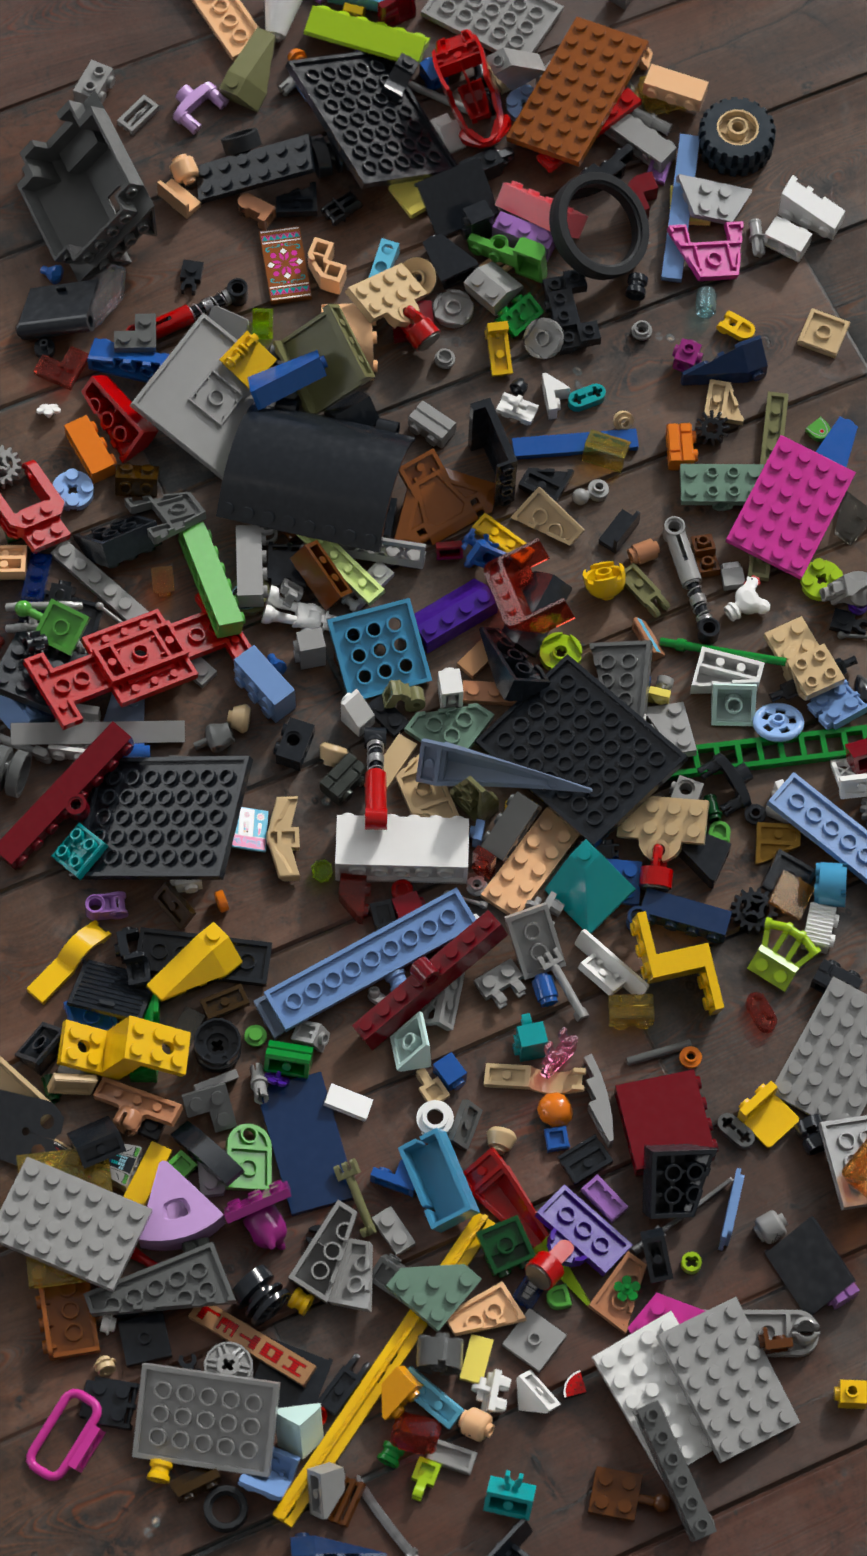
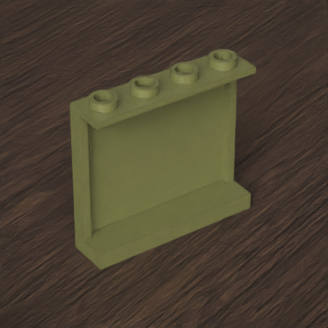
(345, 359)

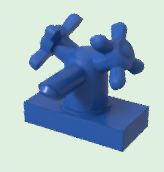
(482, 550)

